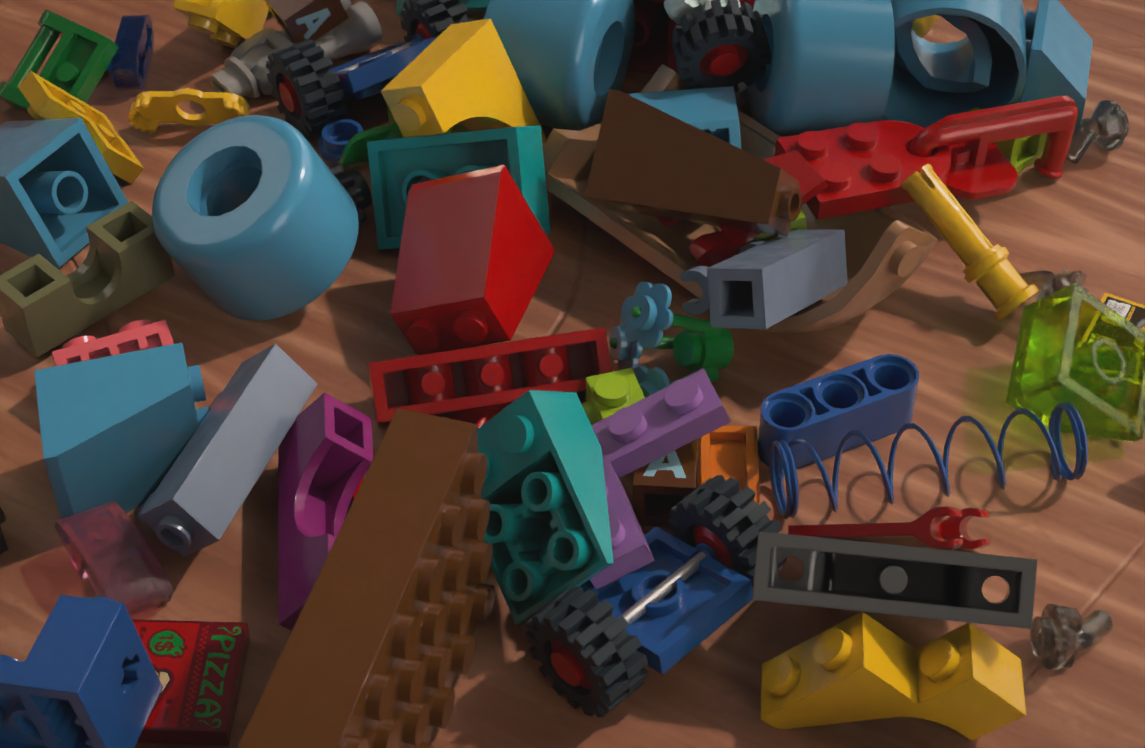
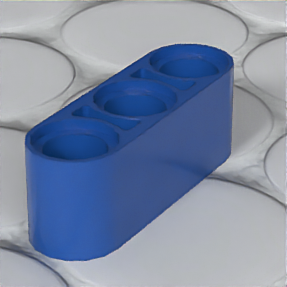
(864, 397)

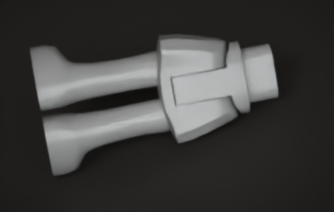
(246, 67)

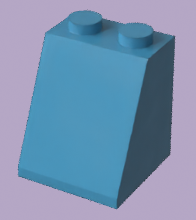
(52, 187)
(116, 425)

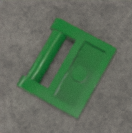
(73, 65)

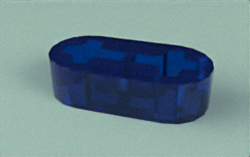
(135, 51)

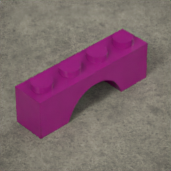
(317, 476)

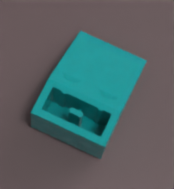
(544, 500)

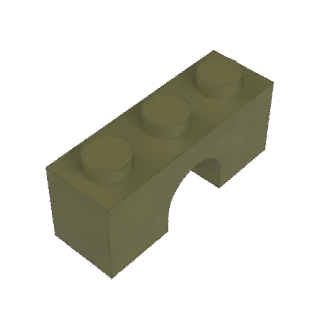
(122, 264)

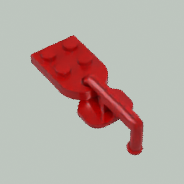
(873, 159)

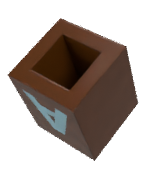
(307, 18)
(664, 484)

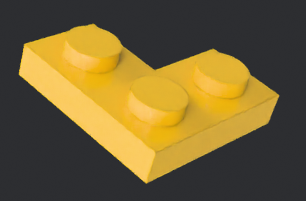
(52, 102)

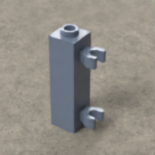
(770, 279)
(228, 452)

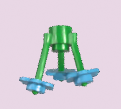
(642, 328)

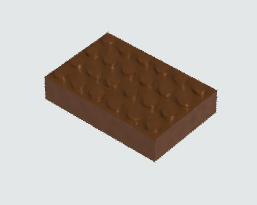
(391, 602)

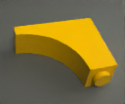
(460, 81)

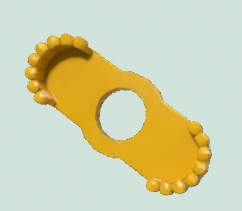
(162, 107)

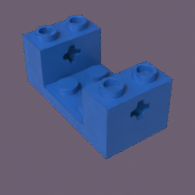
(80, 682)

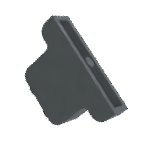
(895, 580)

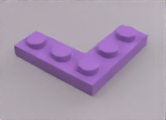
(639, 436)

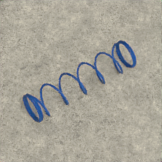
(782, 461)

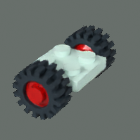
(717, 42)

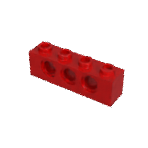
(487, 373)

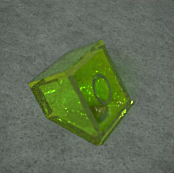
(1084, 356)

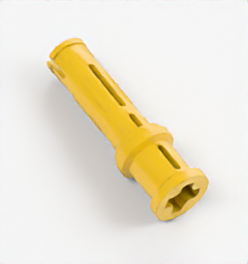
(984, 263)

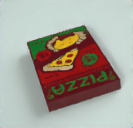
(200, 679)

